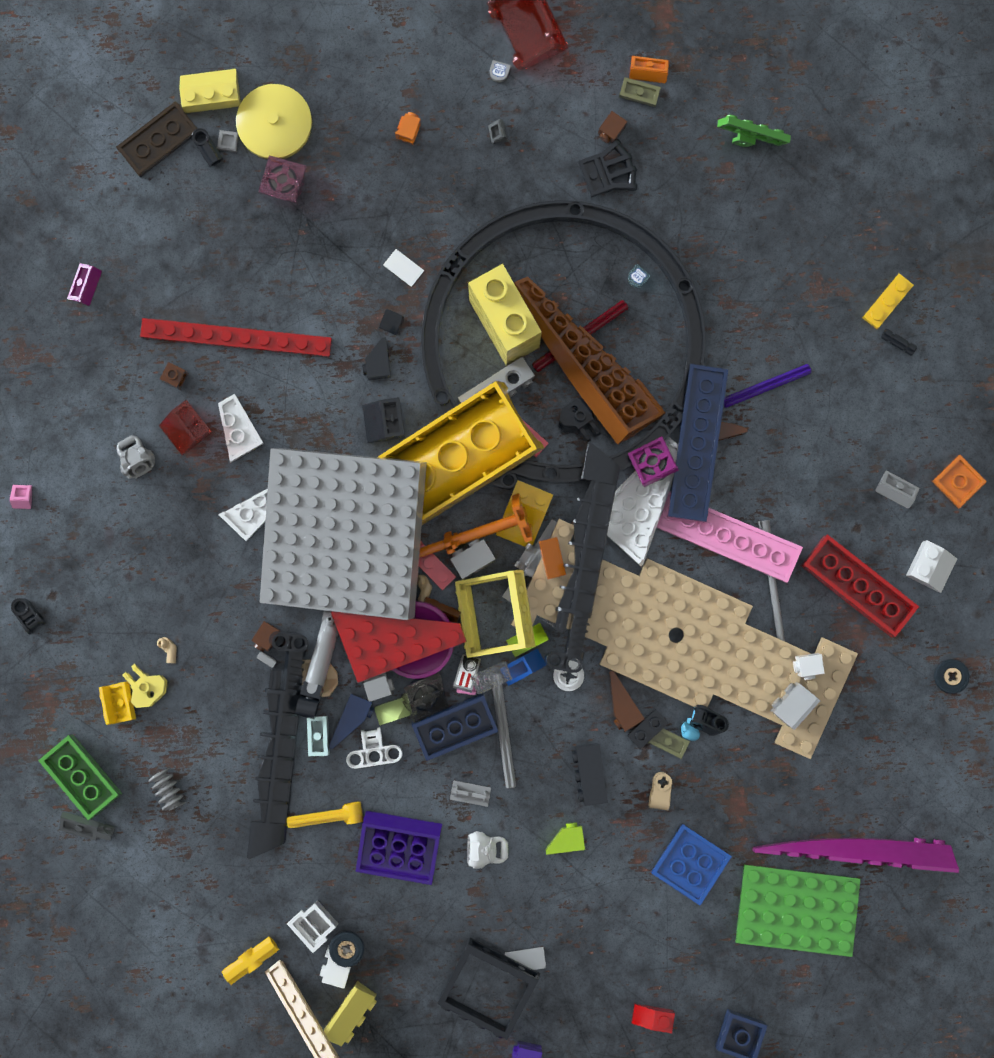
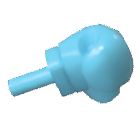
(689, 732)

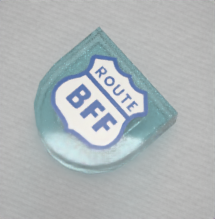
(637, 276)

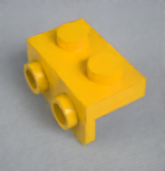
(117, 703)

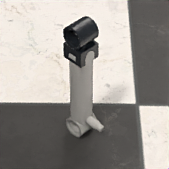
(313, 685)

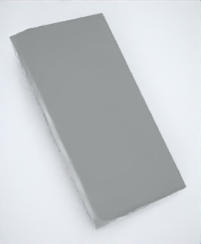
(897, 489)
(532, 958)

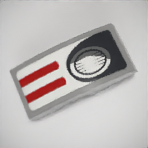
(466, 668)

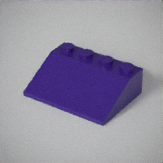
(398, 847)

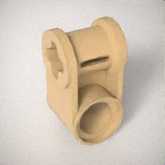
(660, 795)

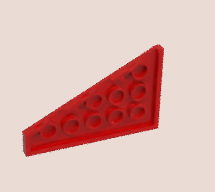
(388, 643)

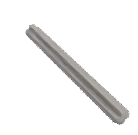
(504, 737)

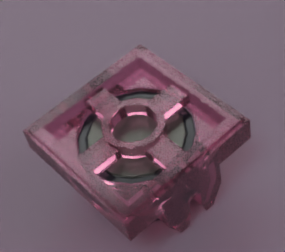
(282, 181)

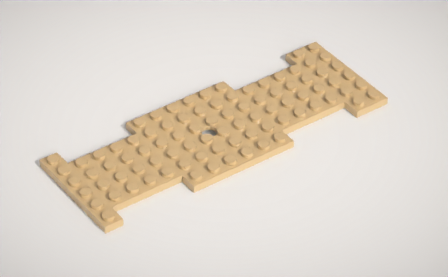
(717, 647)

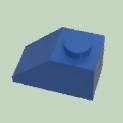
(525, 666)

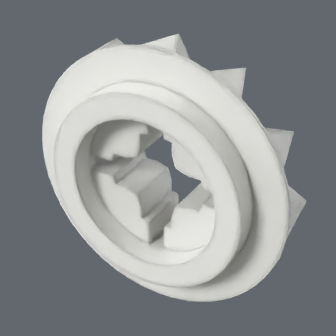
(574, 683)

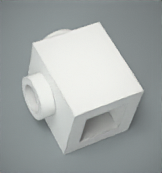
(808, 665)

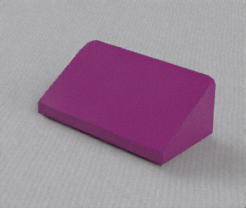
(84, 284)

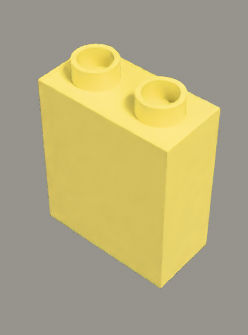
(504, 314)

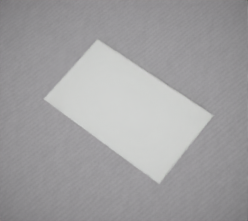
(403, 267)

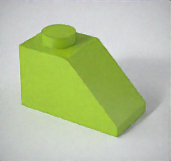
(567, 840)

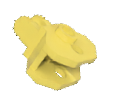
(144, 686)

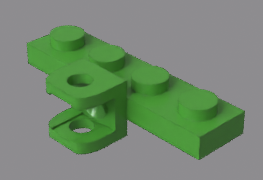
(750, 132)

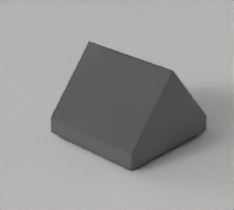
(498, 131)

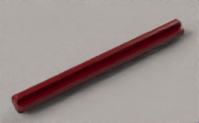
(591, 328)

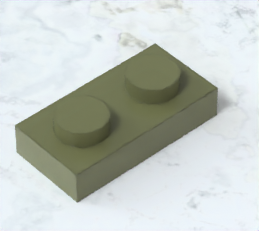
(639, 92)
(670, 743)

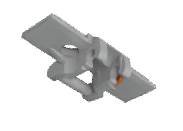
(531, 556)

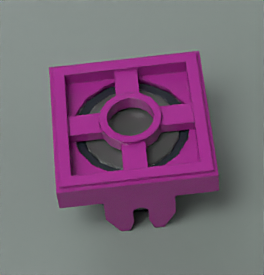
(654, 462)

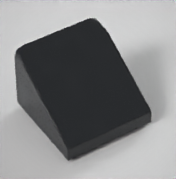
(391, 321)

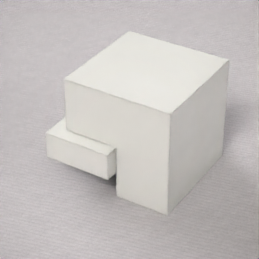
(313, 926)

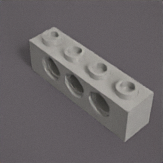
(516, 368)

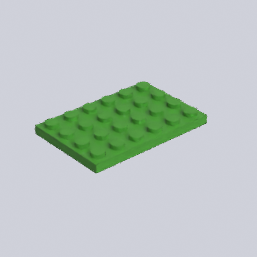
(798, 910)

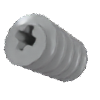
(166, 790)

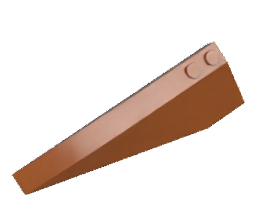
(607, 388)

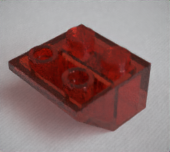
(185, 427)

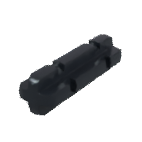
(899, 342)

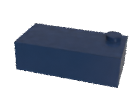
(455, 727)

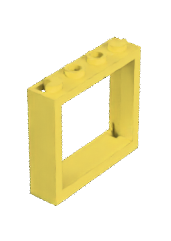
(520, 610)

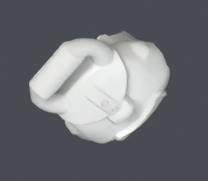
(483, 849)

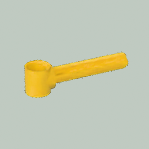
(350, 813)

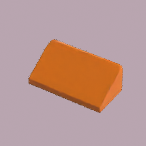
(649, 69)
(552, 558)

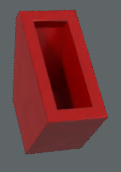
(653, 1018)

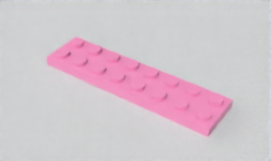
(735, 541)

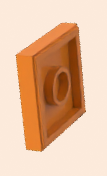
(959, 481)

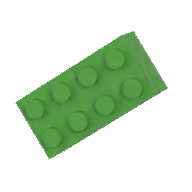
(80, 777)

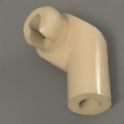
(425, 587)
(169, 647)

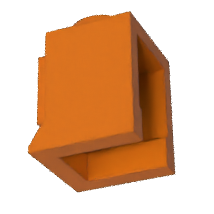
(408, 128)

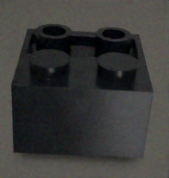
(383, 420)

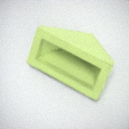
(391, 711)

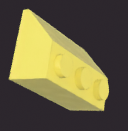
(209, 91)
(350, 1014)

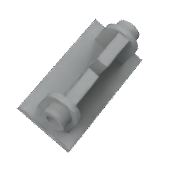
(470, 793)

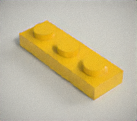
(887, 301)

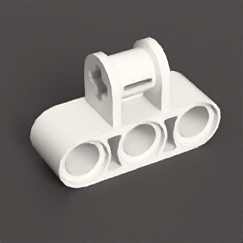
(370, 745)

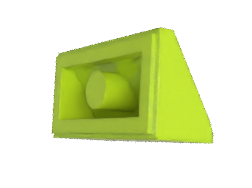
(539, 636)

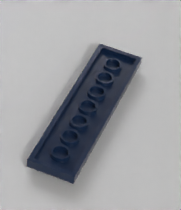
(698, 442)

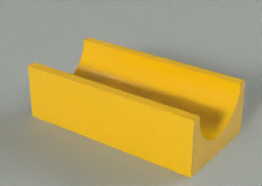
(468, 448)

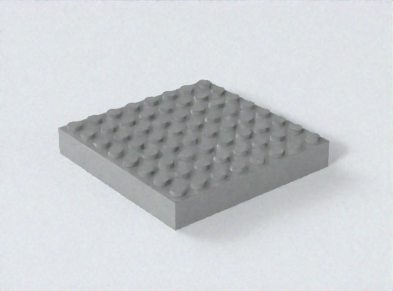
(343, 533)

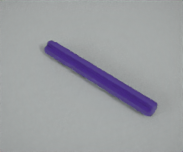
(767, 385)

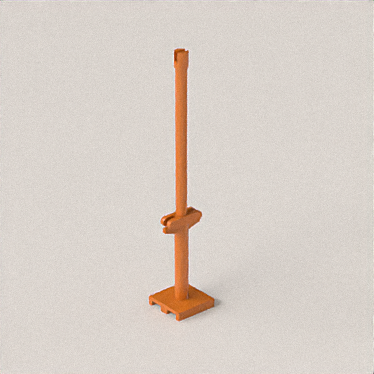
(452, 541)

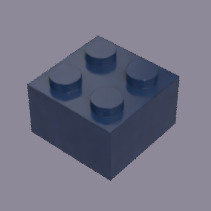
(741, 1035)

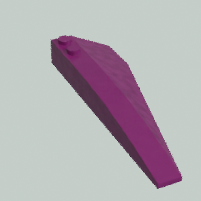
(875, 851)

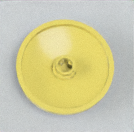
(274, 121)

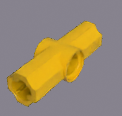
(250, 960)

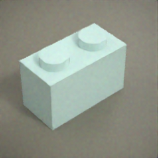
(318, 736)

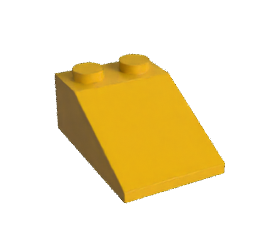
(536, 505)

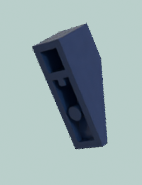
(353, 716)

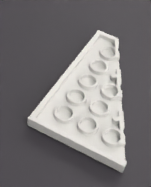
(638, 511)

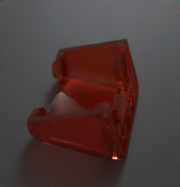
(530, 30)

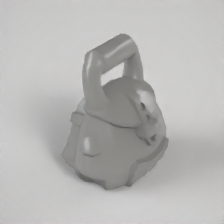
(136, 459)

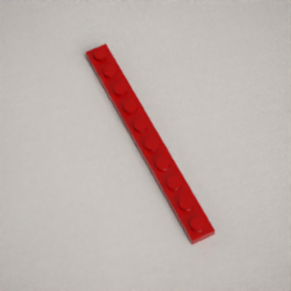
(236, 337)

